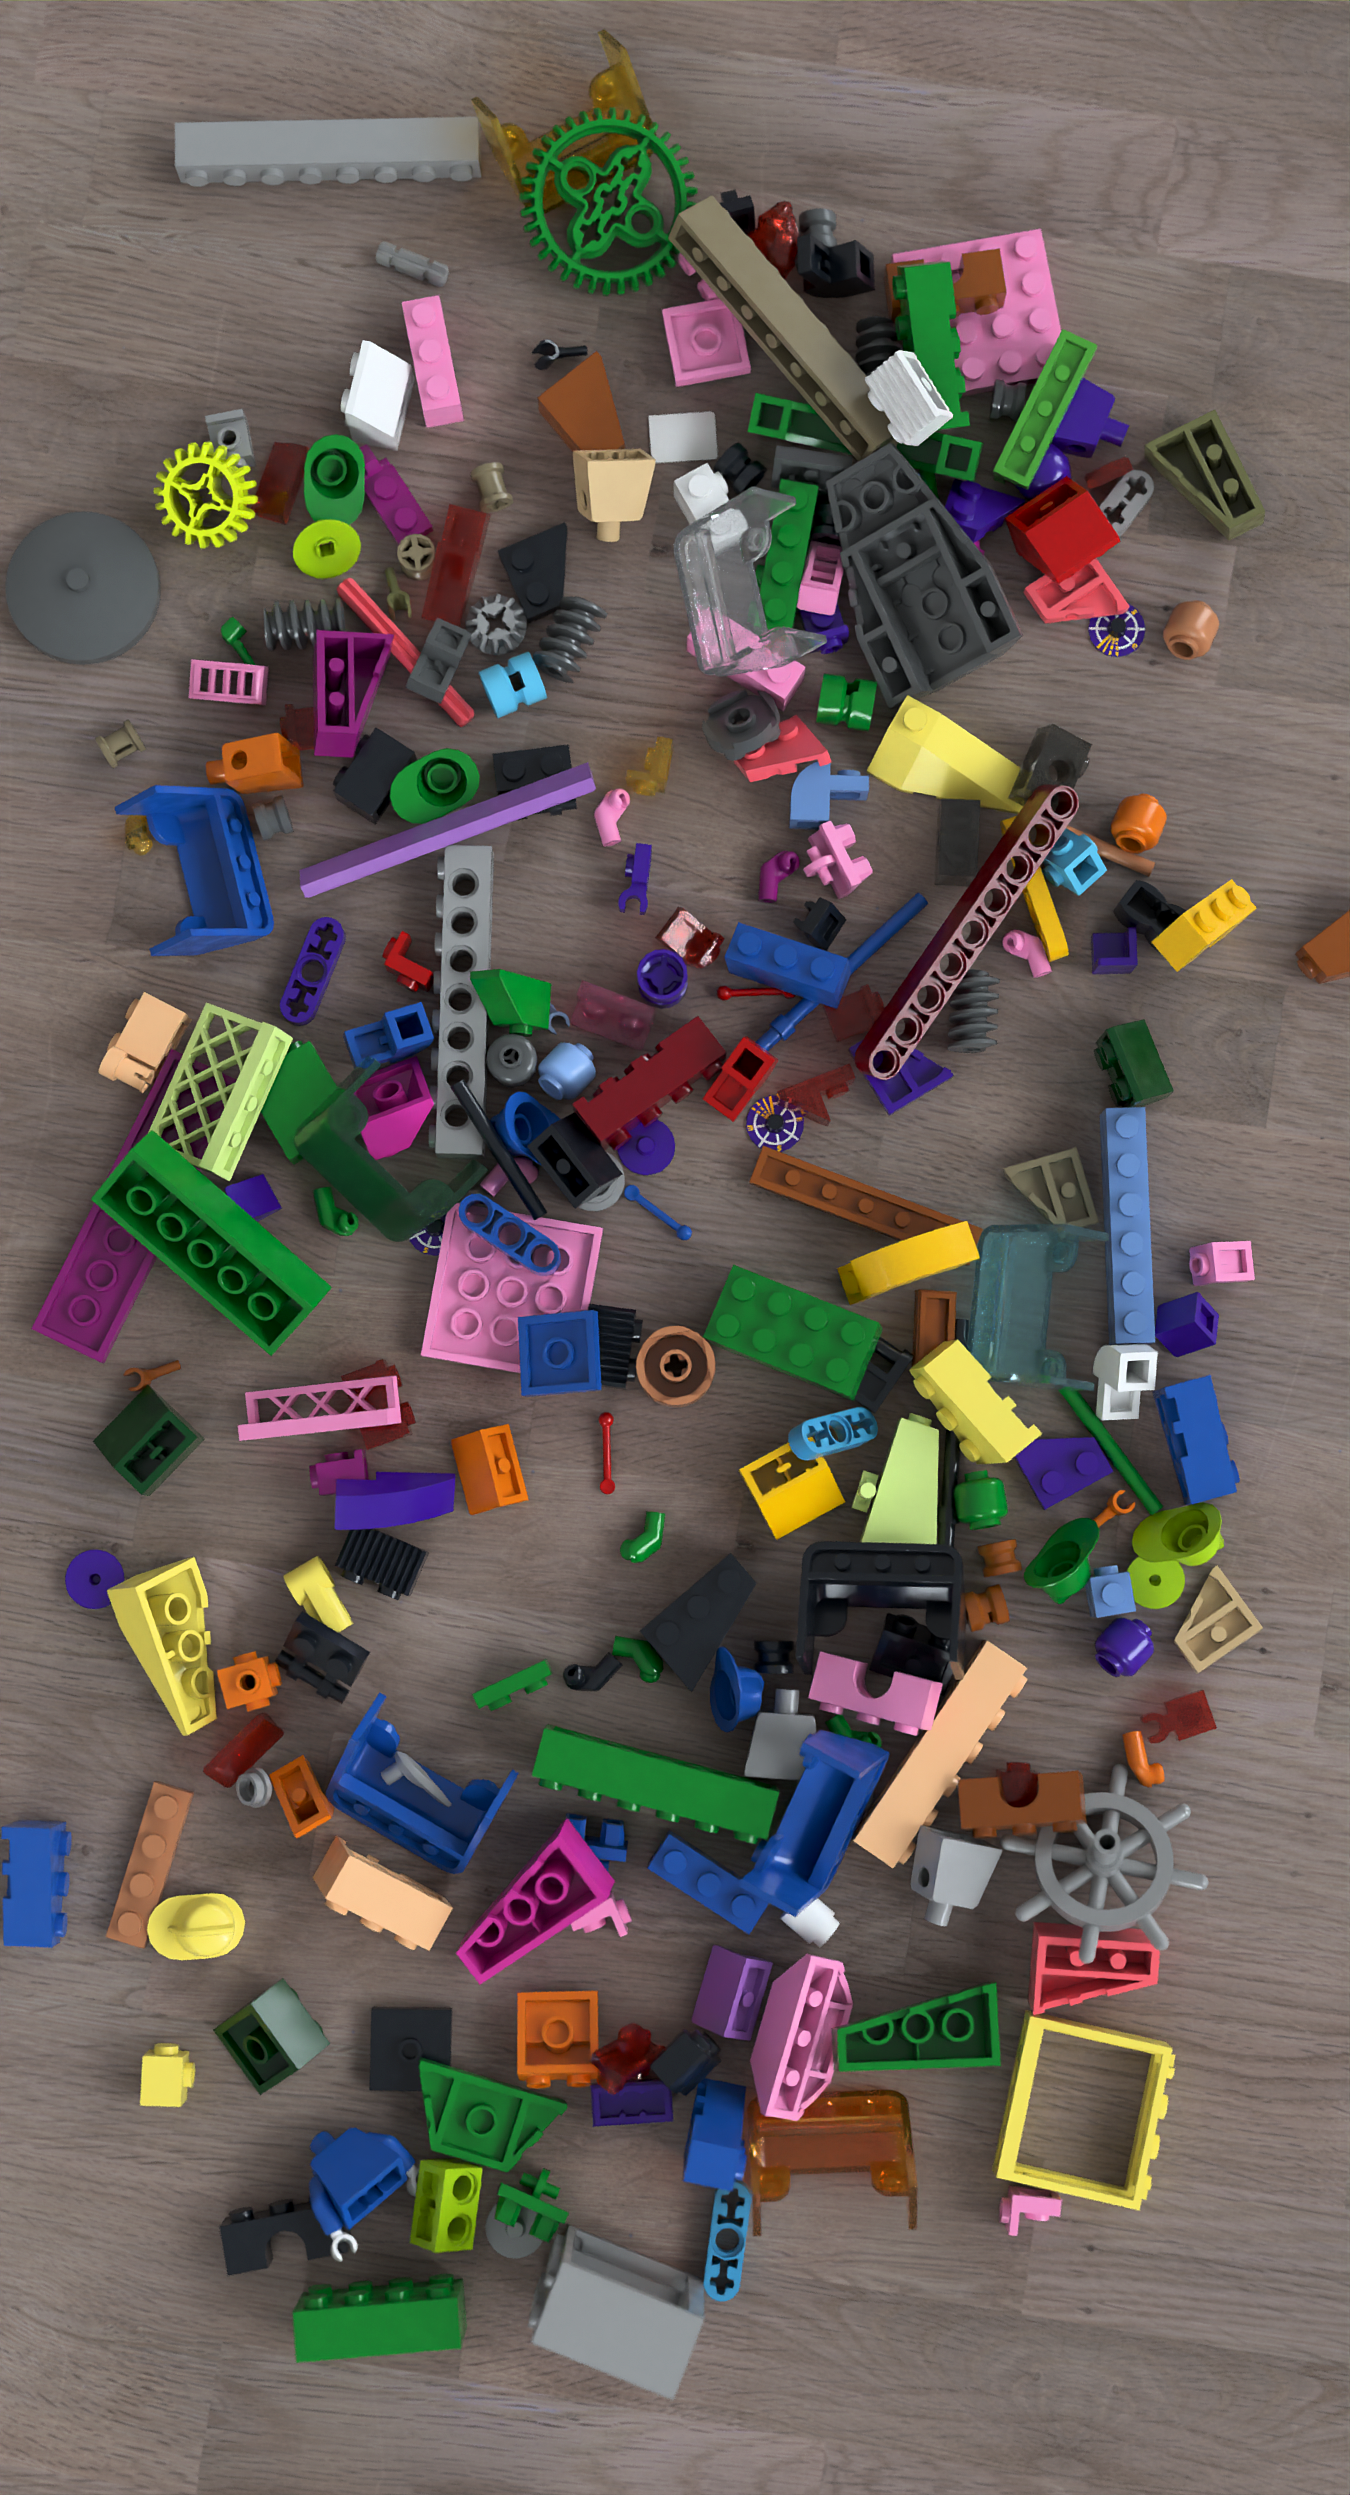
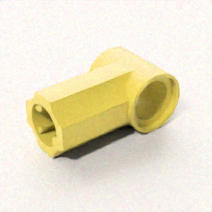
(313, 1588)

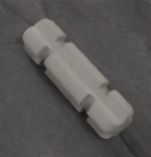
(412, 264)

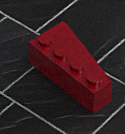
(651, 1084)

